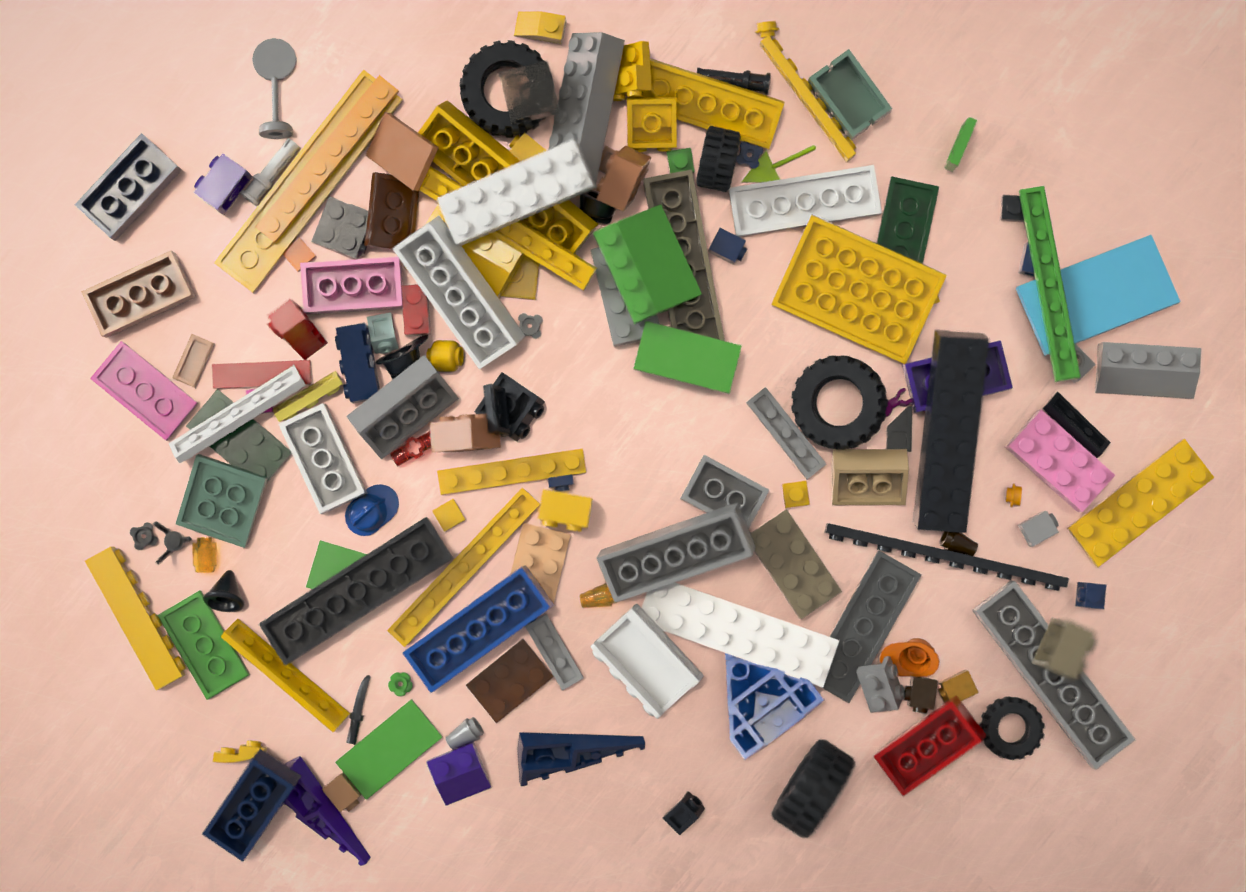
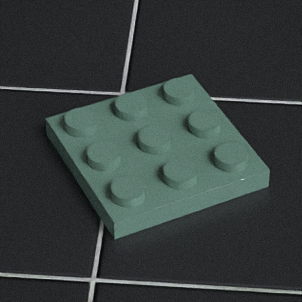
(221, 500)

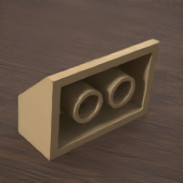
(869, 476)

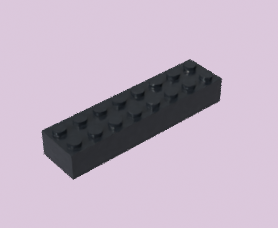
(950, 431)
(356, 591)

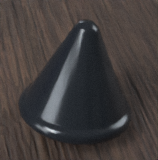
(225, 594)

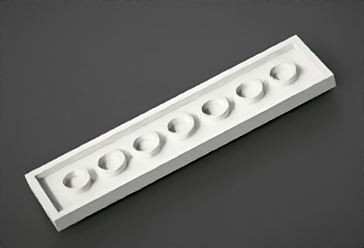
(741, 632)

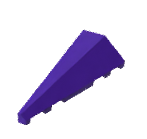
(320, 813)

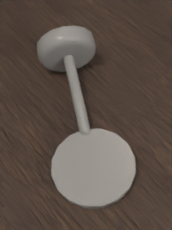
(274, 61)

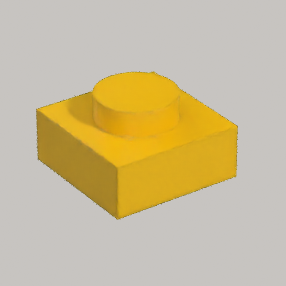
(795, 494)

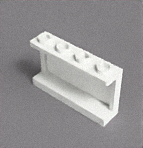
(646, 661)

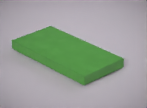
(687, 357)
(199, 642)
(388, 749)

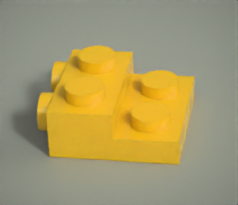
(634, 71)
(651, 123)

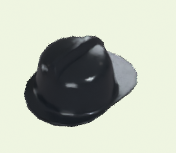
(596, 209)
(404, 357)

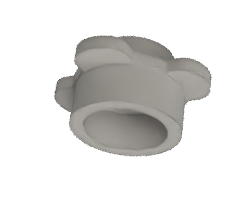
(528, 319)

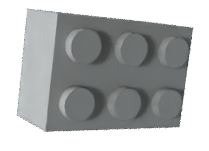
(719, 486)

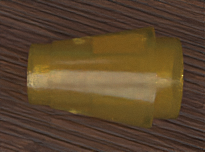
(597, 597)

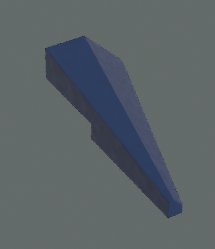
(554, 752)

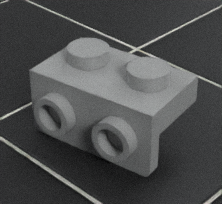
(881, 686)

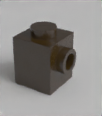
(921, 694)

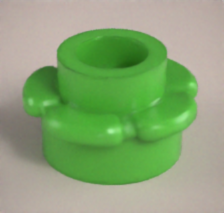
(400, 677)

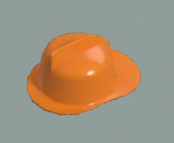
(912, 657)

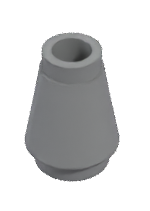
(465, 733)

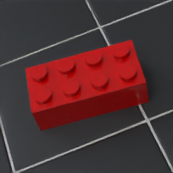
(929, 745)

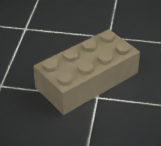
(794, 564)
(1064, 648)

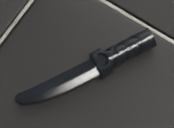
(356, 715)

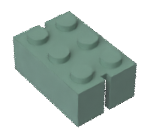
(849, 94)

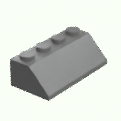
(1147, 370)

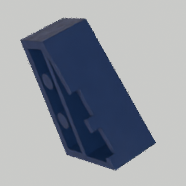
(357, 362)

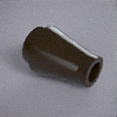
(958, 543)

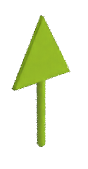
(766, 170)

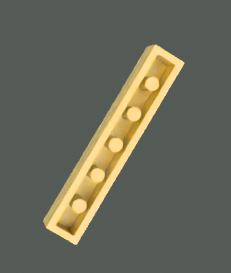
(135, 617)

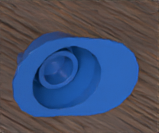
(372, 510)

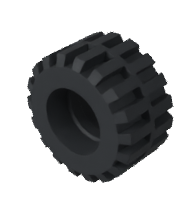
(718, 159)
(1032, 734)

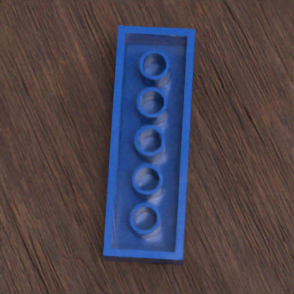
(478, 628)

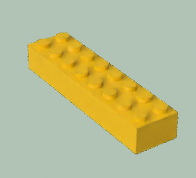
(473, 154)

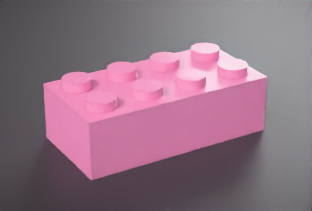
(351, 285)
(1060, 461)

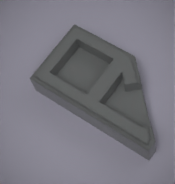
(900, 431)

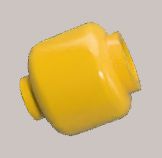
(445, 355)

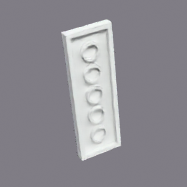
(793, 200)

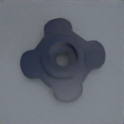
(751, 161)

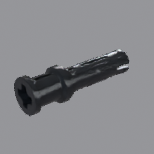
(746, 77)

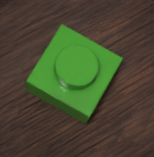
(680, 160)

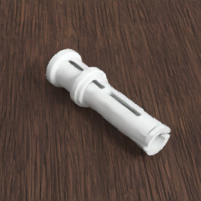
(263, 181)

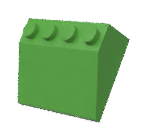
(647, 264)

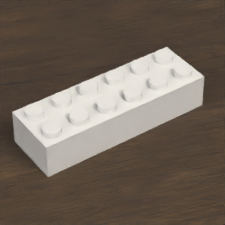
(516, 192)
(459, 292)

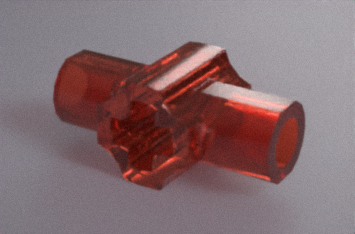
(403, 455)

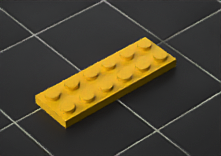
(716, 103)
(1140, 502)

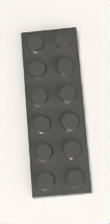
(868, 621)

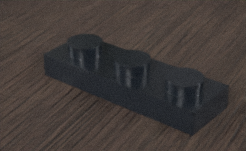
(1076, 425)

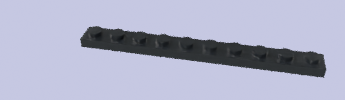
(956, 559)

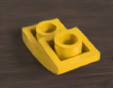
(246, 752)

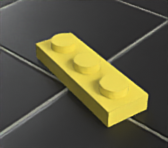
(308, 397)

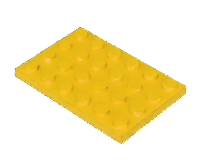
(858, 289)

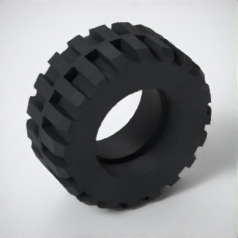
(474, 79)
(806, 395)
(813, 788)

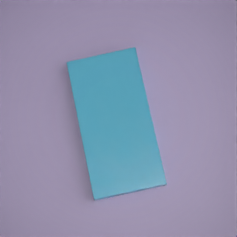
(1107, 291)

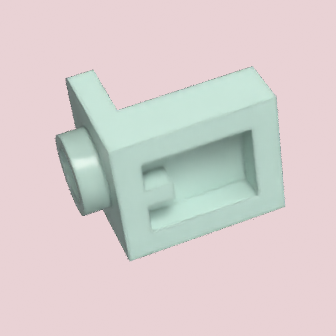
(382, 333)

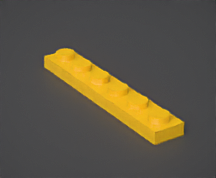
(802, 89)
(511, 471)
(286, 677)

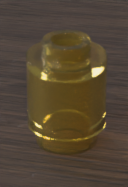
(204, 555)

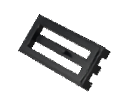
(496, 410)

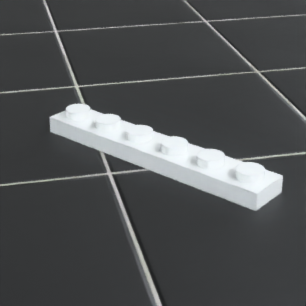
(236, 414)

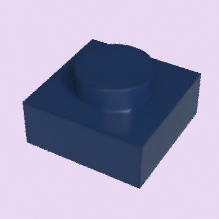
(561, 483)

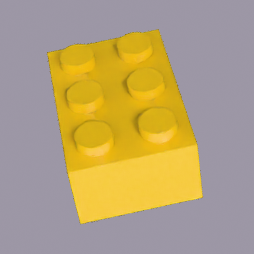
(564, 509)

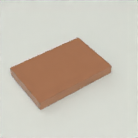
(401, 151)

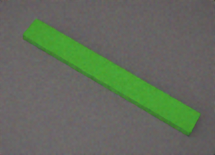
(1049, 284)

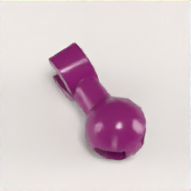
(894, 402)

